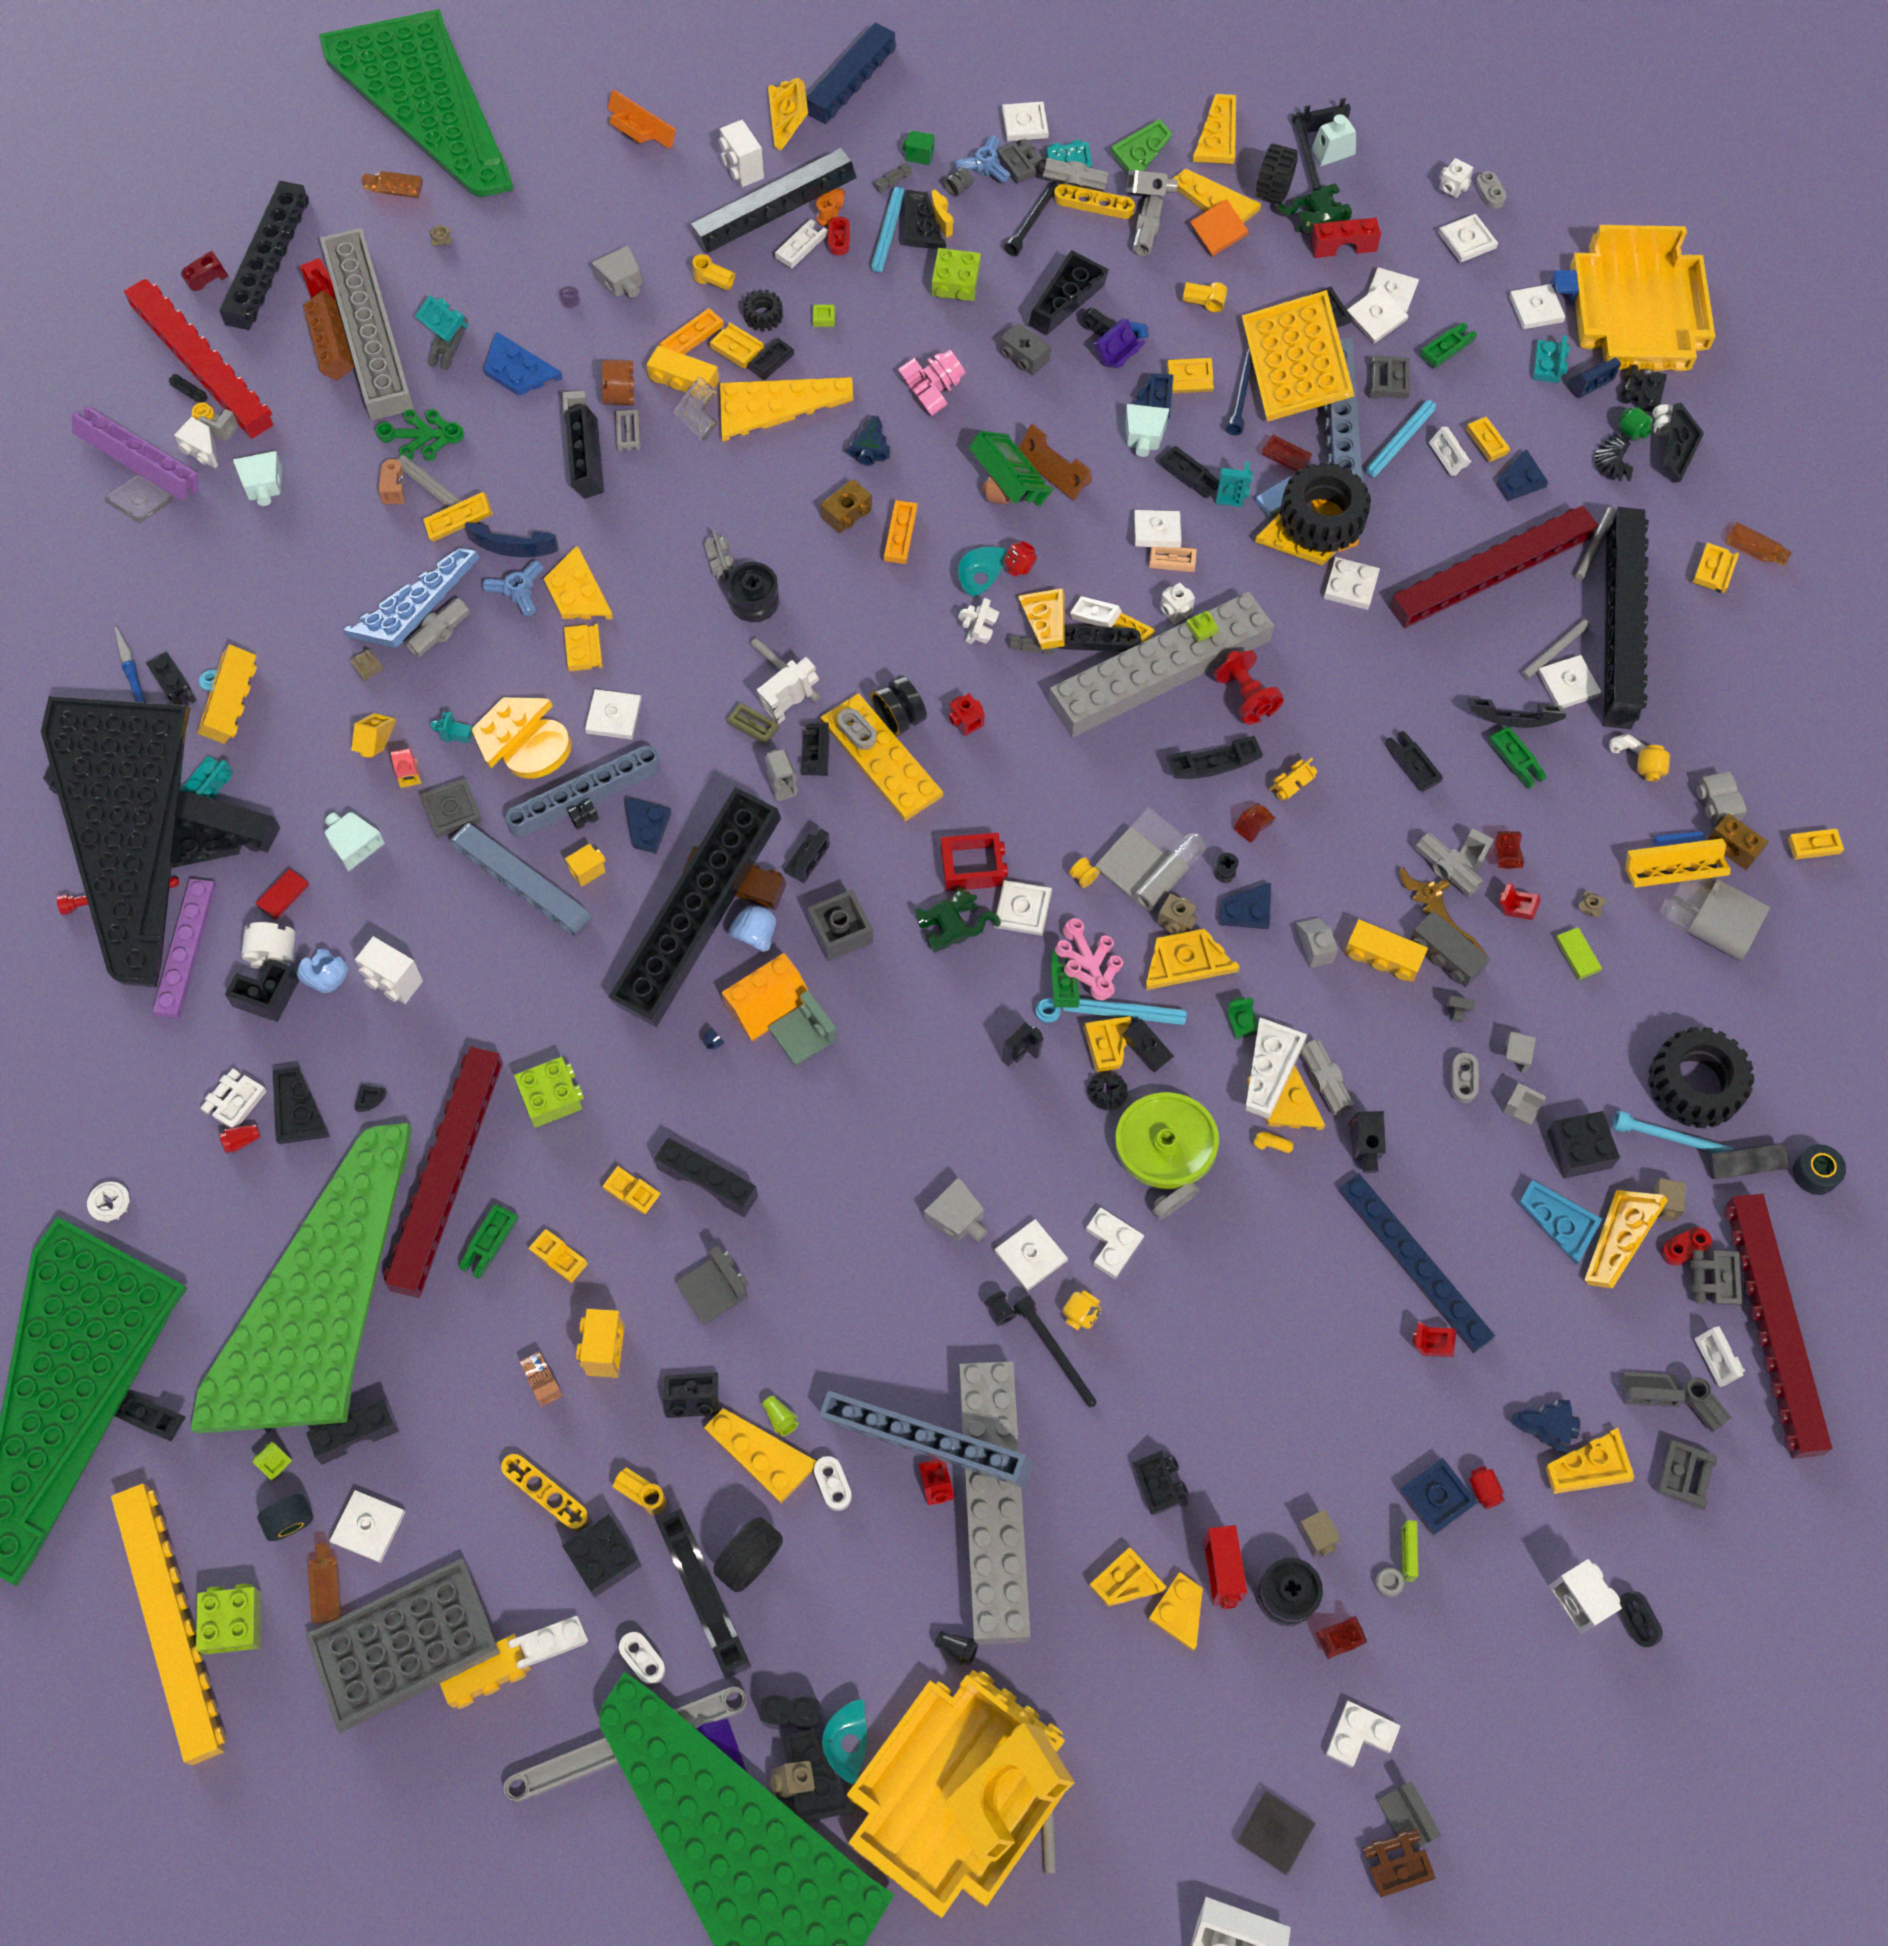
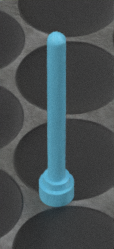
(1624, 1122)

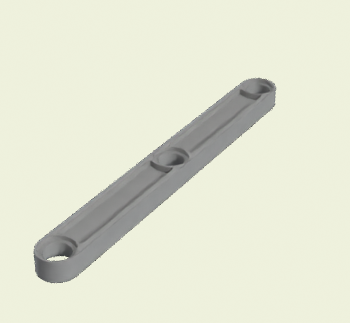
(600, 1755)

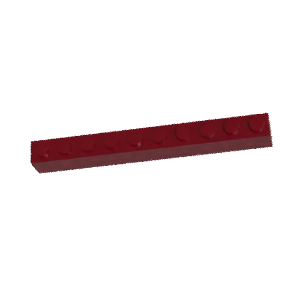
(1493, 566)
(444, 1172)
(1777, 1327)

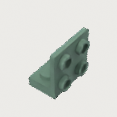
(804, 1030)

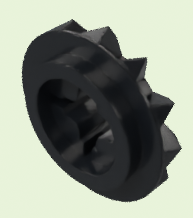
(1102, 1099)

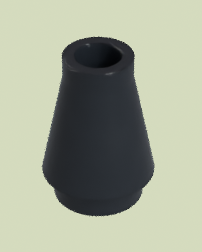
(957, 1647)

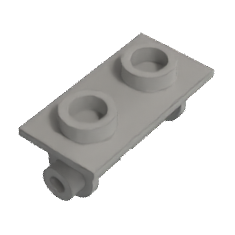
(718, 548)

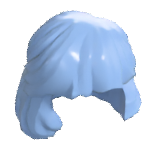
(754, 926)
(323, 971)

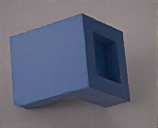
(1565, 283)

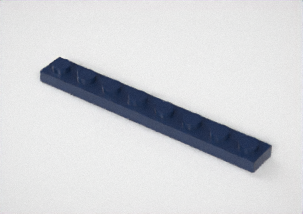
(1416, 1263)

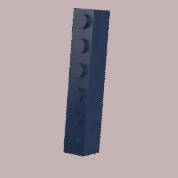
(850, 73)

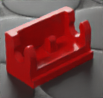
(317, 278)

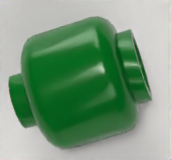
(1635, 423)

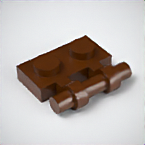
(1401, 1872)

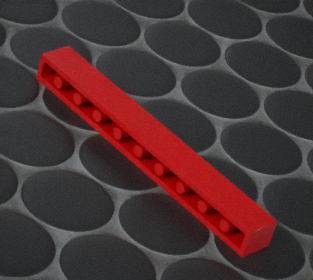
(198, 358)

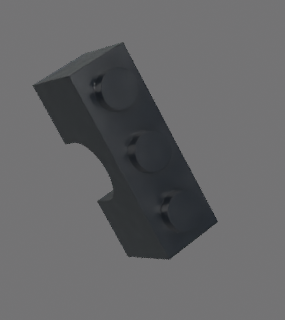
(368, 1423)

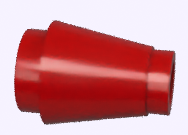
(238, 1138)

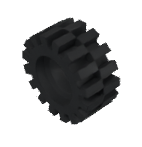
(763, 320)

